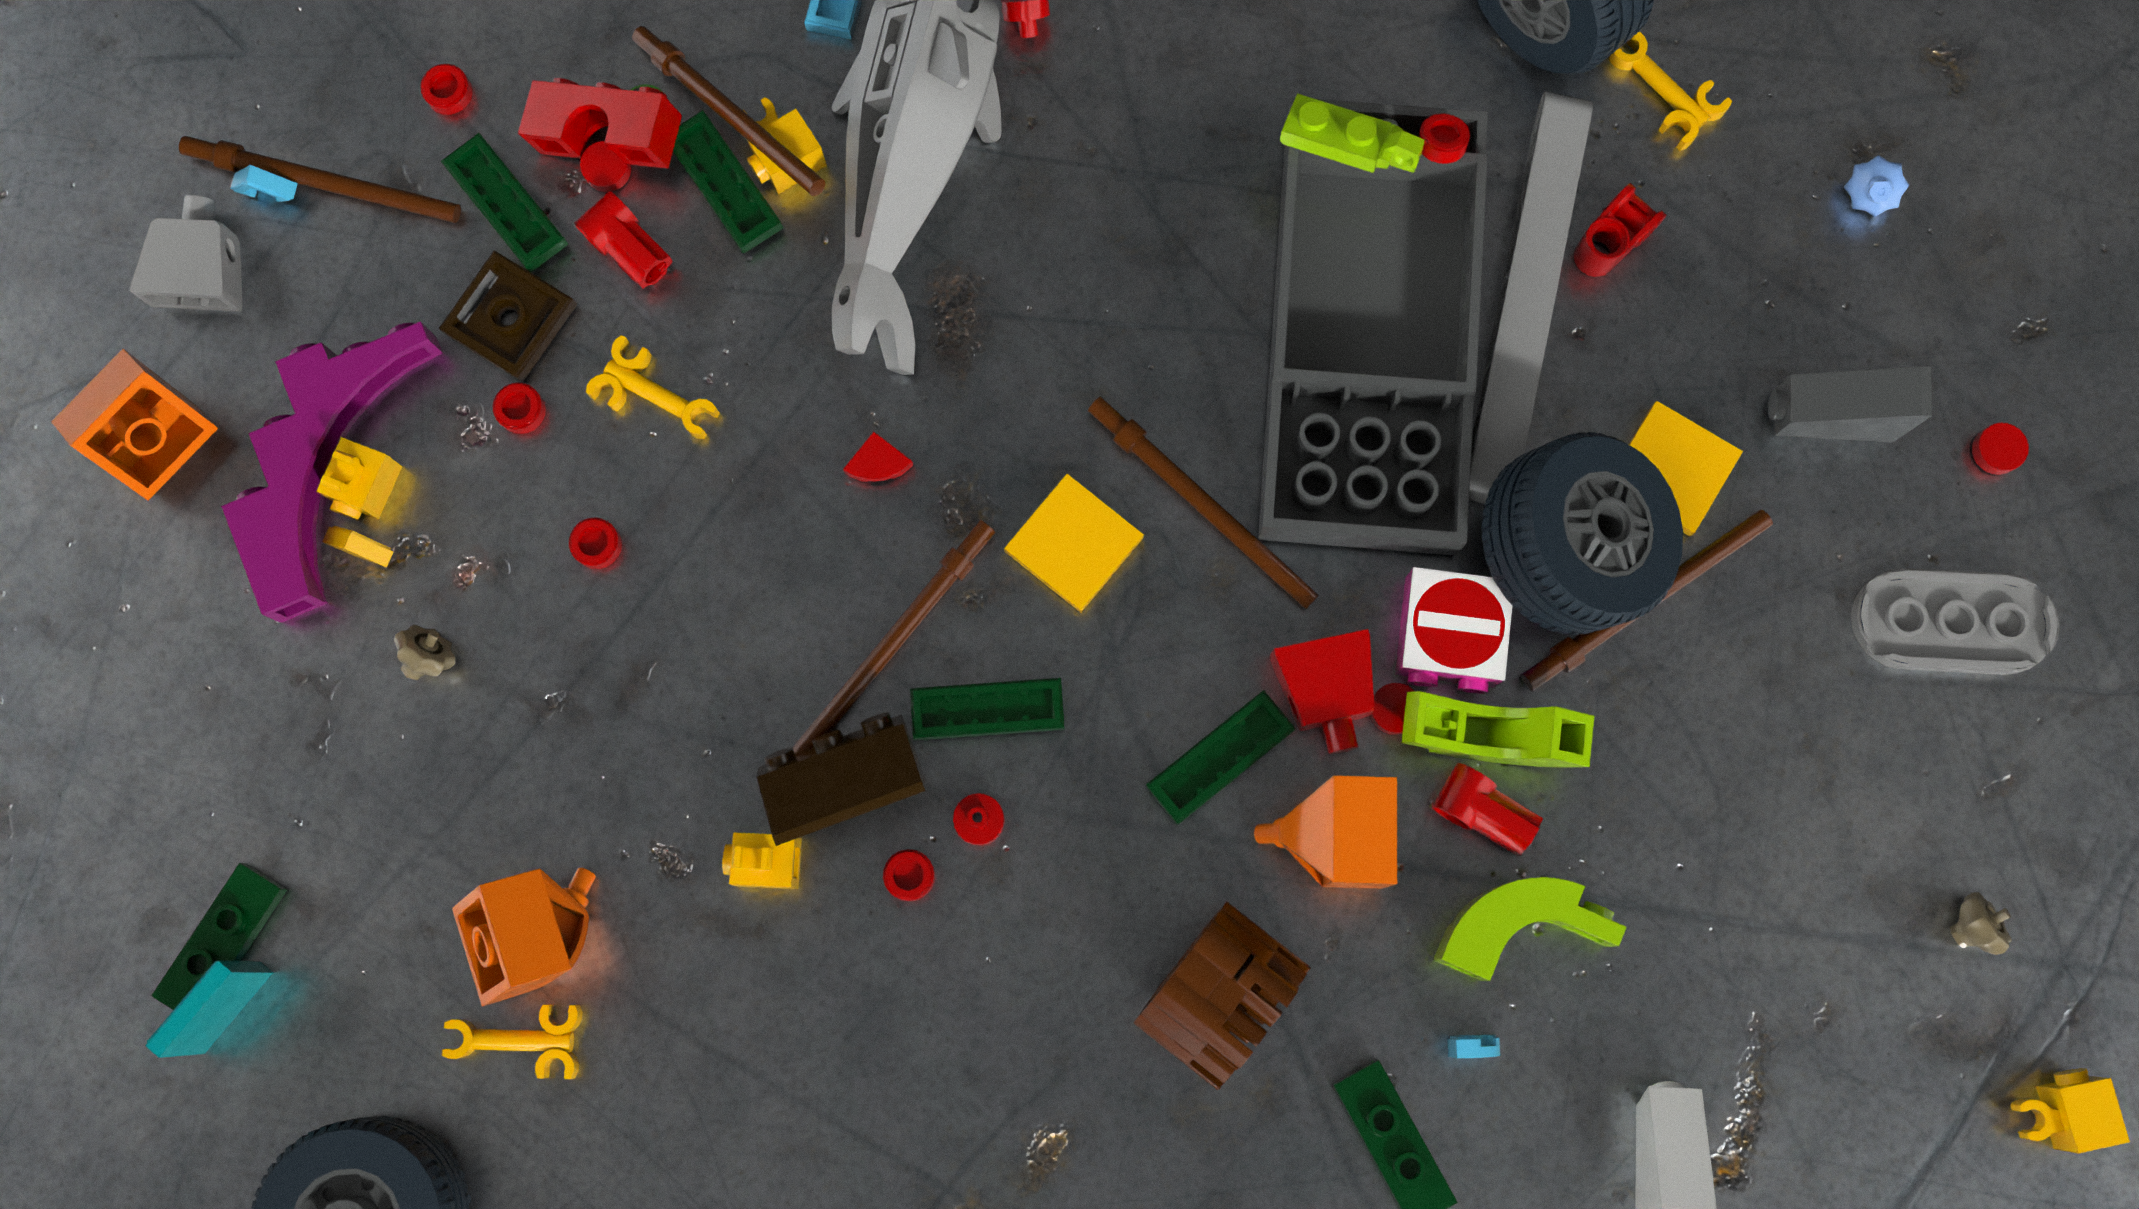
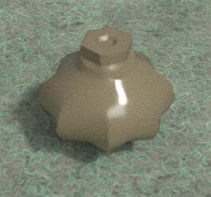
(423, 652)
(1981, 925)

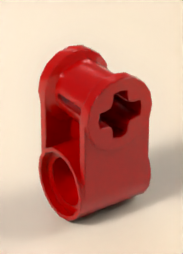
(1620, 227)

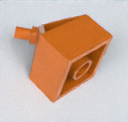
(134, 425)
(1342, 832)
(522, 931)

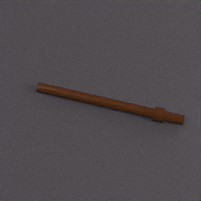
(672, 63)
(233, 158)
(1132, 438)
(955, 566)
(1571, 652)

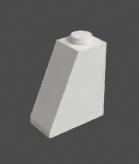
(1672, 1149)

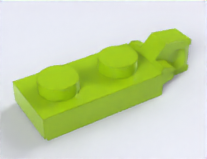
(1349, 136)

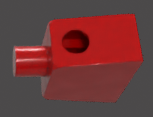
(1328, 685)

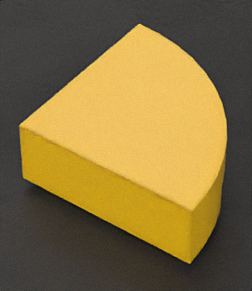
(358, 545)

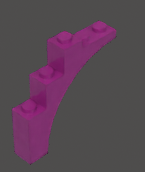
(328, 394)

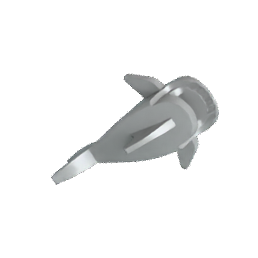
(911, 112)

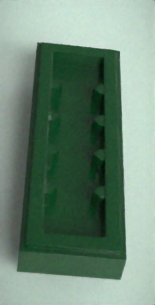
(724, 183)
(504, 202)
(987, 709)
(1220, 757)
(223, 932)
(1393, 1139)

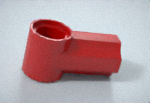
(617, 232)
(1474, 803)

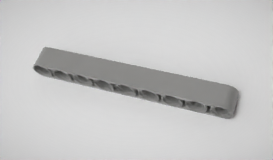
(1528, 288)

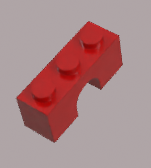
(565, 115)

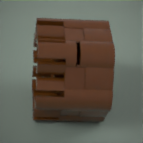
(1218, 979)

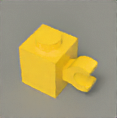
(795, 136)
(358, 480)
(759, 863)
(2075, 1112)

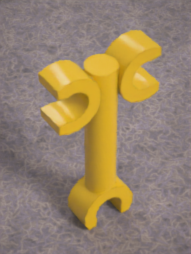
(1689, 112)
(623, 374)
(555, 1041)

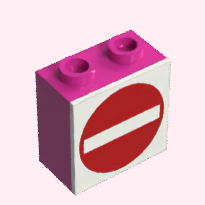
(1453, 631)

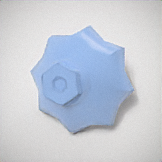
(1876, 186)

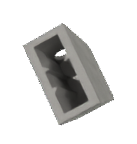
(190, 261)

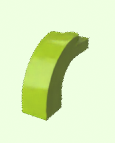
(1498, 734)
(1489, 920)

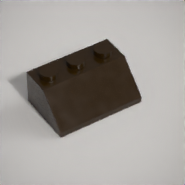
(839, 777)

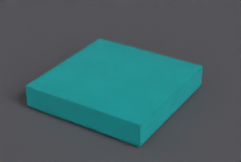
(208, 1008)

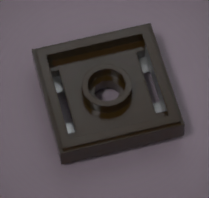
(515, 346)

